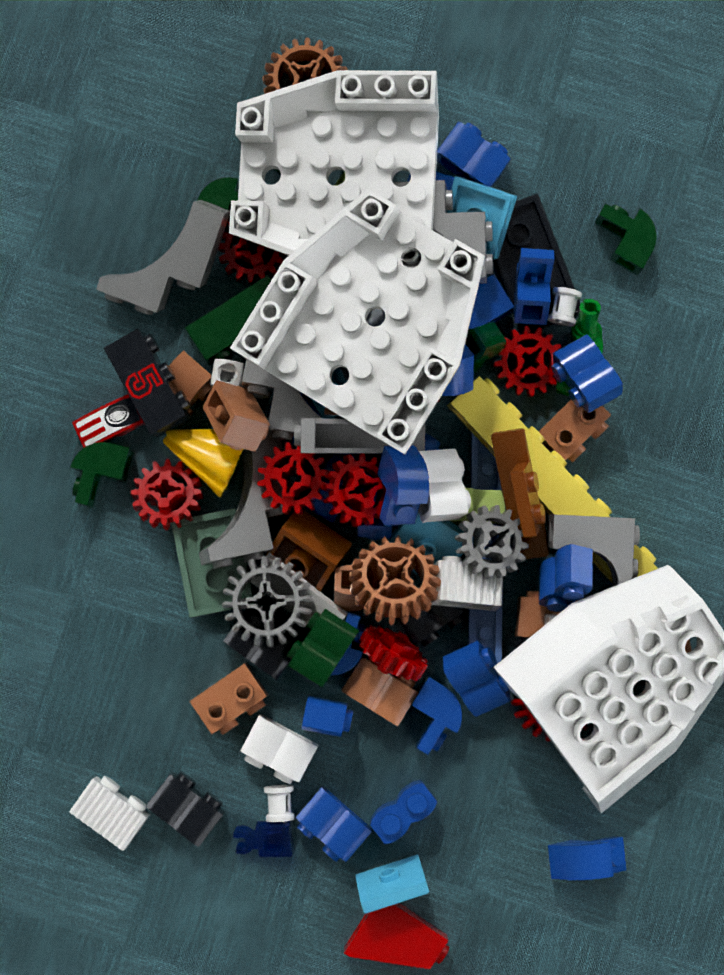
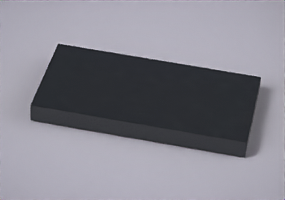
(531, 230)

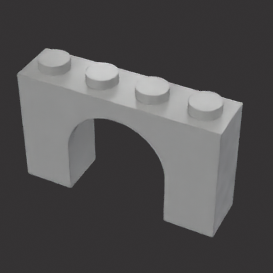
(608, 537)

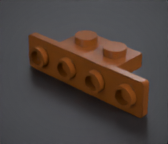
(521, 489)

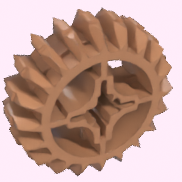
(288, 63)
(391, 563)

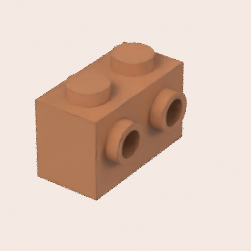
(236, 416)
(572, 428)
(229, 699)

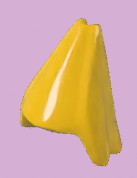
(204, 456)

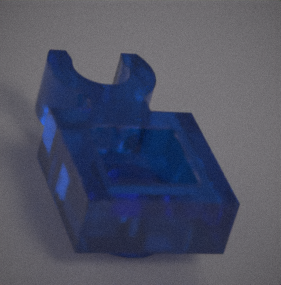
(270, 839)

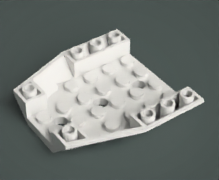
(337, 121)
(320, 306)
(586, 669)

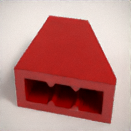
(398, 938)

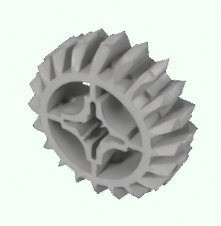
(269, 628)

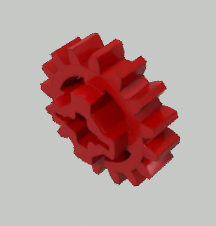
(240, 253)
(516, 352)
(353, 476)
(290, 494)
(178, 502)
(393, 653)

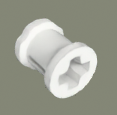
(564, 306)
(279, 803)

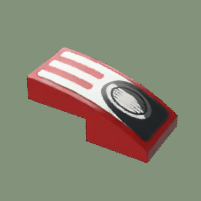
(108, 421)

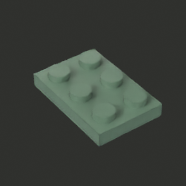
(201, 582)

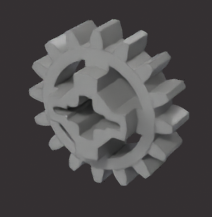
(482, 535)

